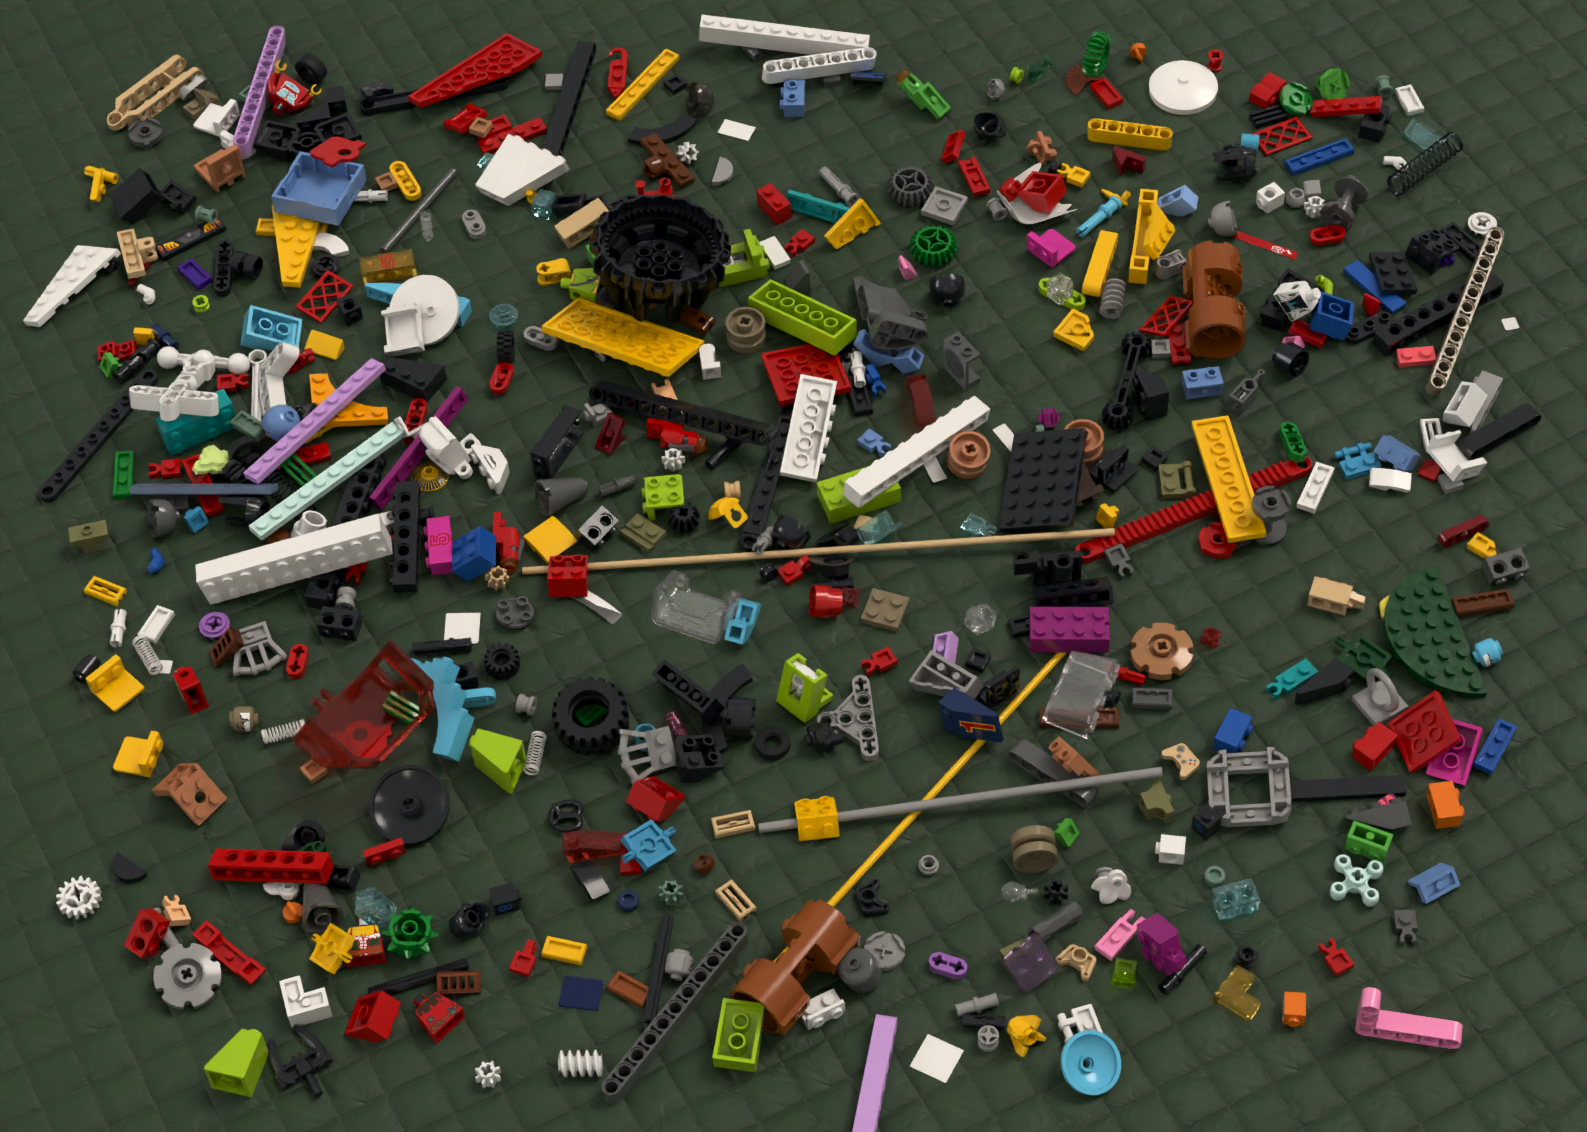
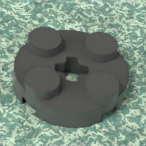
(145, 140)

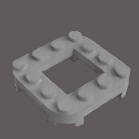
(1248, 763)

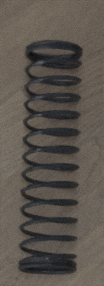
(1402, 181)

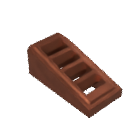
(230, 643)
(459, 989)

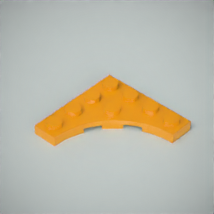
(353, 413)

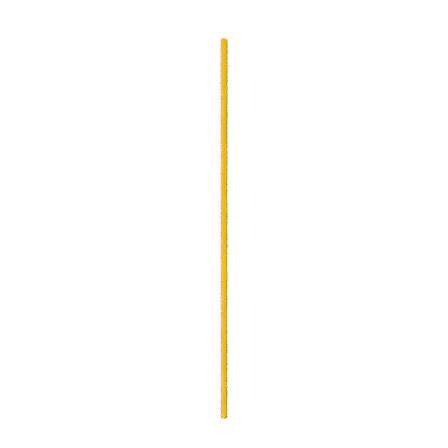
(940, 785)

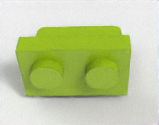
(662, 493)

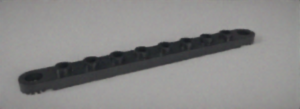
(93, 440)
(767, 483)

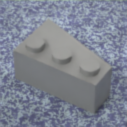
(940, 676)

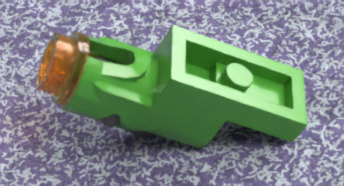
(921, 94)

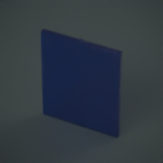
(581, 993)

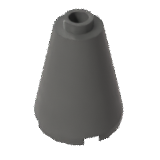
(558, 493)
(319, 908)

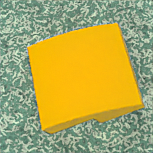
(550, 539)

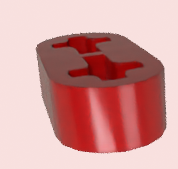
(301, 661)

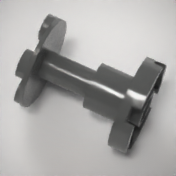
(1340, 211)
(1271, 507)

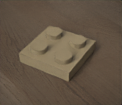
(885, 610)

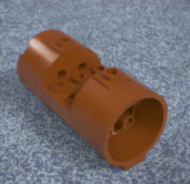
(1216, 318)
(815, 941)

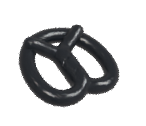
(566, 815)

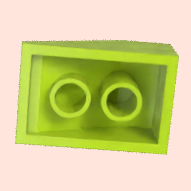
(738, 1035)

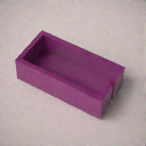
(1069, 629)

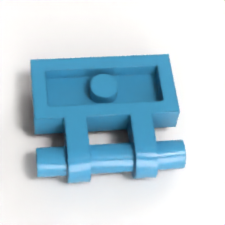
(1358, 465)

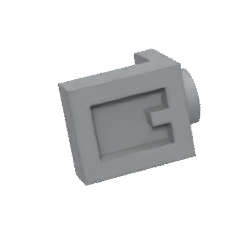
(596, 414)

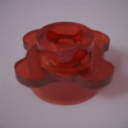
(855, 595)
(1211, 632)

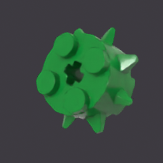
(410, 933)

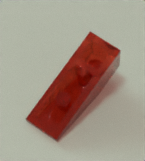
(591, 844)

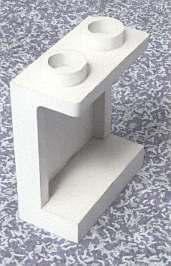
(403, 330)

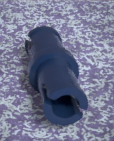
(164, 337)

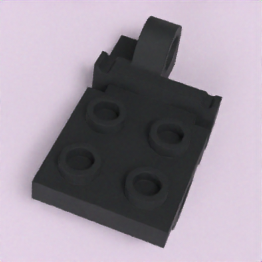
(1050, 568)

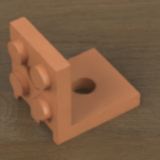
(221, 167)
(182, 786)

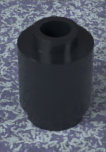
(85, 668)

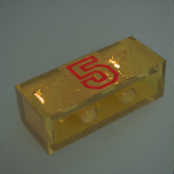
(388, 266)

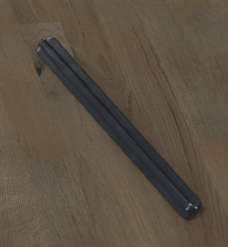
(658, 968)

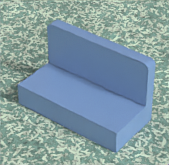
(1435, 882)

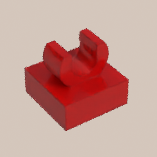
(1009, 189)

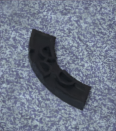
(667, 133)

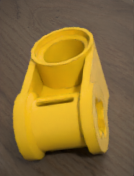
(554, 271)

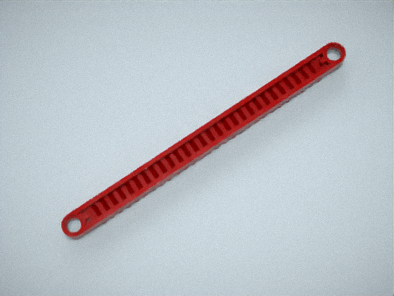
(1187, 511)

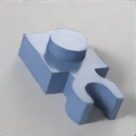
(872, 441)

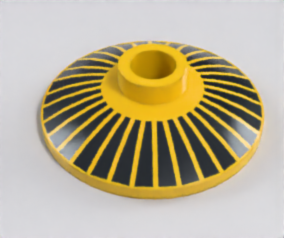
(430, 476)

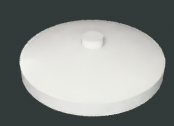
(1183, 87)

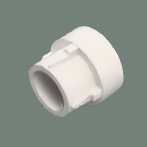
(309, 522)

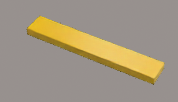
(642, 84)

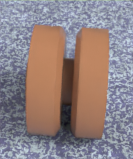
(1094, 439)
(968, 455)

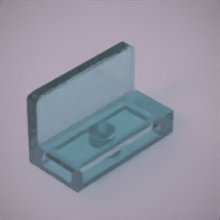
(1422, 134)
(877, 528)

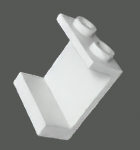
(1451, 459)

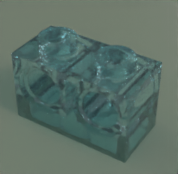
(1233, 894)
(374, 908)

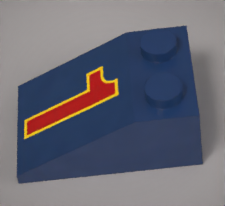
(969, 717)

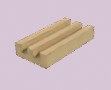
(733, 827)
(745, 912)

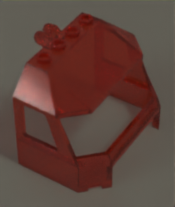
(355, 716)

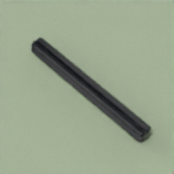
(418, 978)

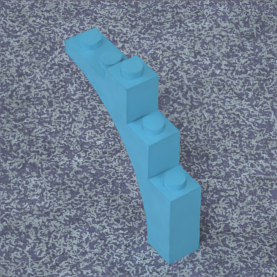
(453, 720)

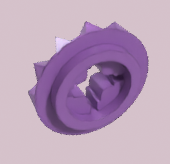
(210, 620)

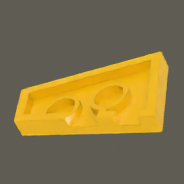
(852, 223)
(1159, 232)

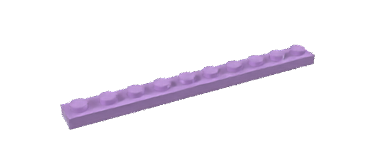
(314, 421)

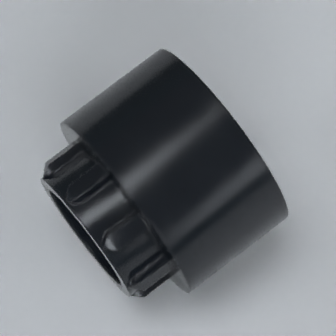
(1290, 359)

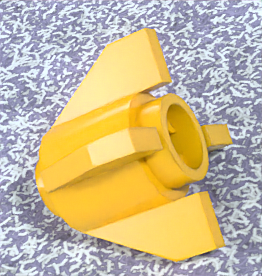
(1023, 1032)

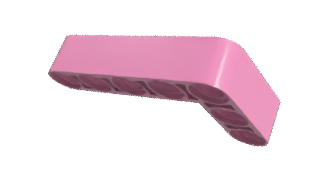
(1403, 1026)

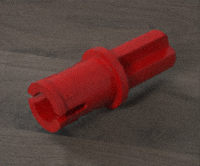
(1126, 674)

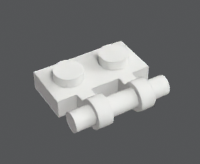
(1082, 1017)

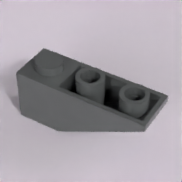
(1388, 816)

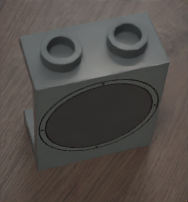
(957, 356)

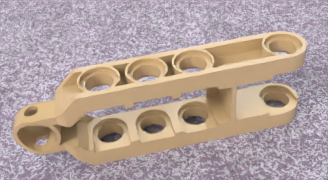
(163, 77)

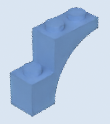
(905, 361)

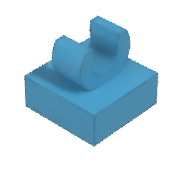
(195, 519)

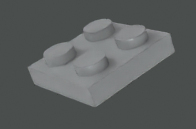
(944, 205)

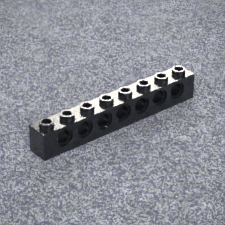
(1429, 317)

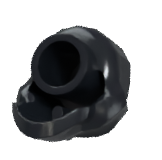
(823, 737)
(469, 919)

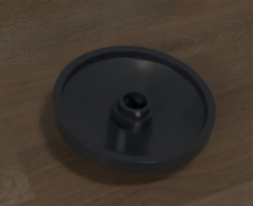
(409, 804)

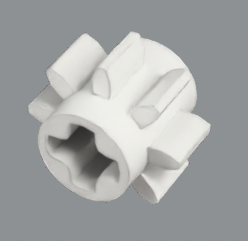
(691, 152)
(1314, 206)
(673, 459)
(488, 1074)

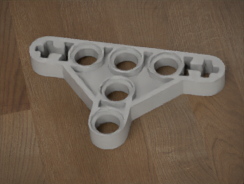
(854, 710)

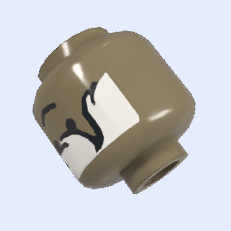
(243, 719)

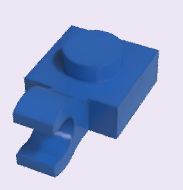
(873, 378)

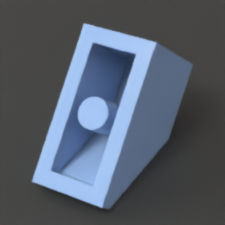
(1178, 202)

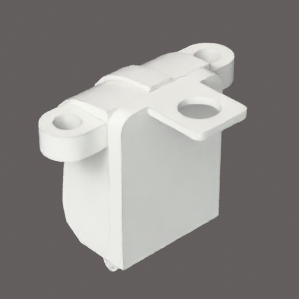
(446, 449)

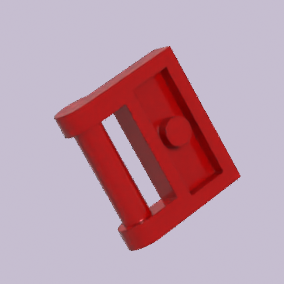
(463, 120)

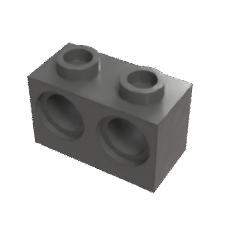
(1503, 563)

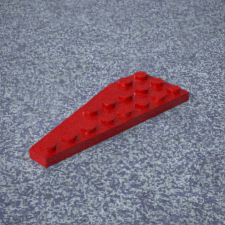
(493, 62)

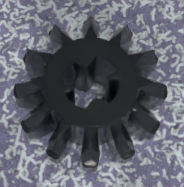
(234, 473)
(684, 518)

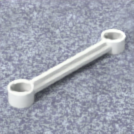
(256, 408)

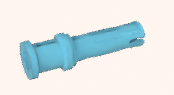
(1104, 212)

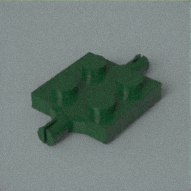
(1362, 656)

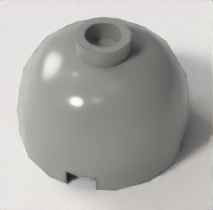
(1223, 219)

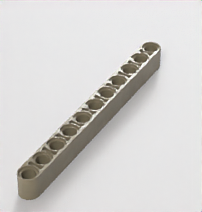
(1460, 316)

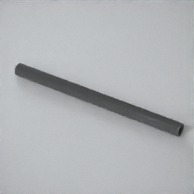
(425, 203)

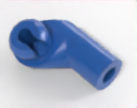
(157, 561)

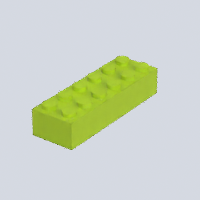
(804, 317)

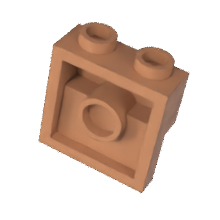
(1071, 758)

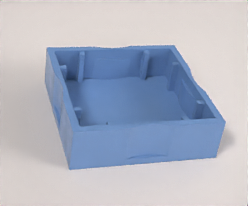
(318, 190)

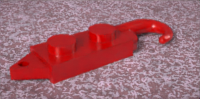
(617, 73)

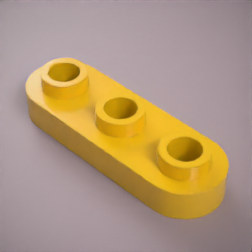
(405, 180)

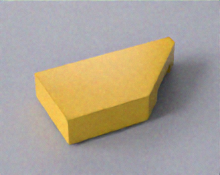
(1481, 546)

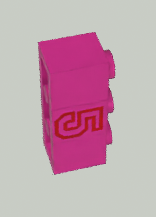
(439, 545)

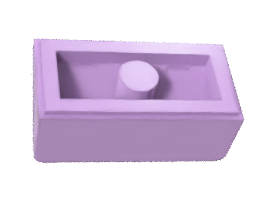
(946, 645)

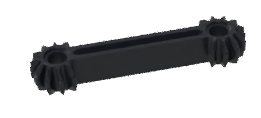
(1118, 414)

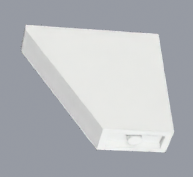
(517, 169)

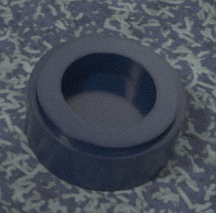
(628, 901)

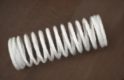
(153, 664)
(266, 738)
(530, 765)

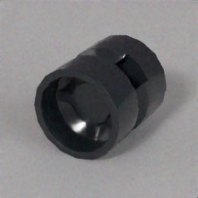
(246, 264)

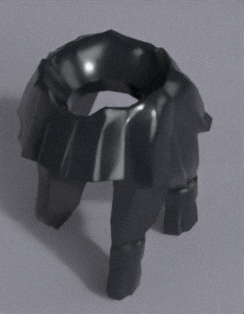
(1248, 170)
(254, 505)

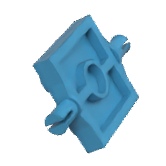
(648, 845)

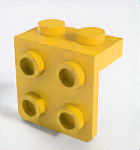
(139, 755)
(817, 818)

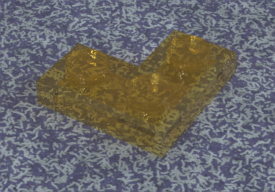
(1234, 995)

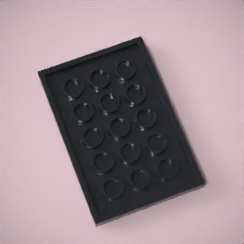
(1043, 480)

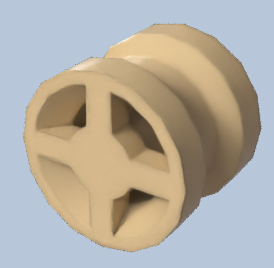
(732, 490)

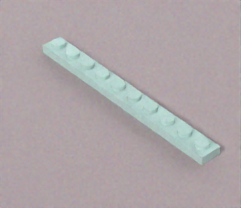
(326, 481)

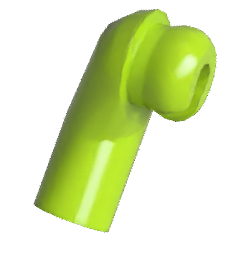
(1325, 284)

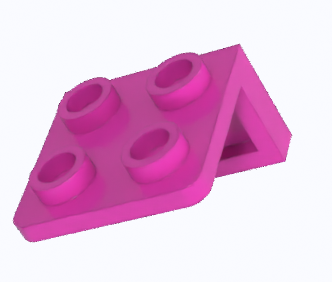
(1049, 247)

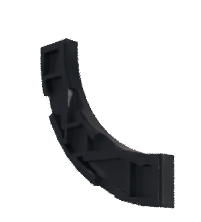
(725, 688)

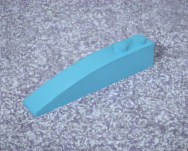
(385, 291)

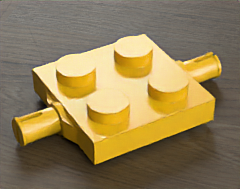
(332, 948)

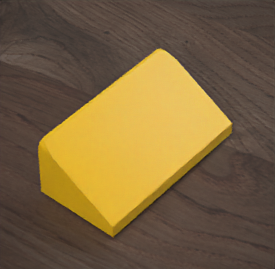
(325, 345)

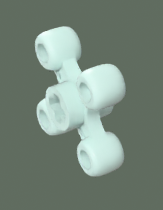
(1356, 880)

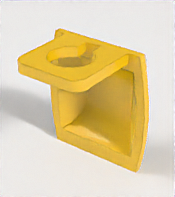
(723, 507)

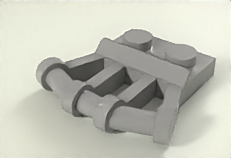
(255, 638)
(659, 750)

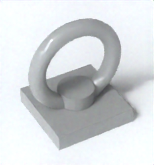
(1380, 699)

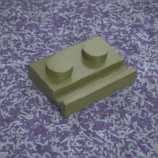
(643, 533)

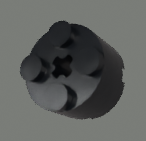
(740, 717)

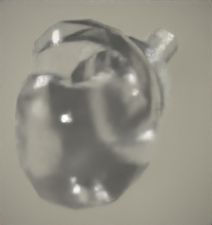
(1014, 891)

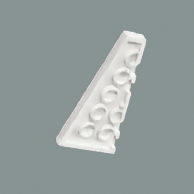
(70, 279)

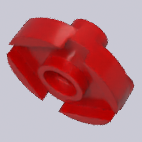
(1212, 548)

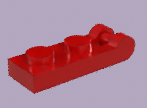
(974, 177)
(1177, 342)

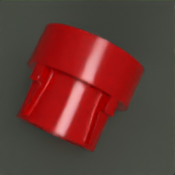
(825, 601)

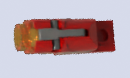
(674, 436)
(508, 544)

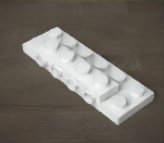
(809, 428)

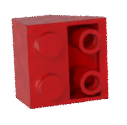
(568, 576)

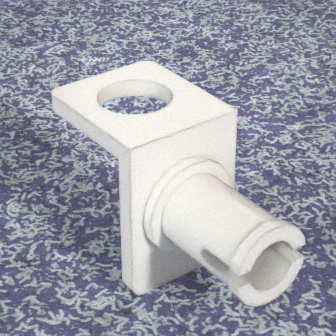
(414, 432)

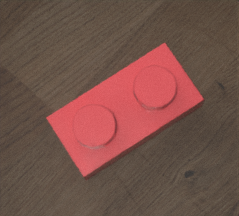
(1415, 356)

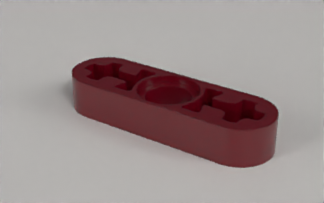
(1463, 531)

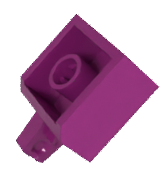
(1161, 944)

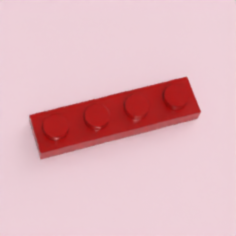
(1346, 106)
(526, 131)
(208, 501)

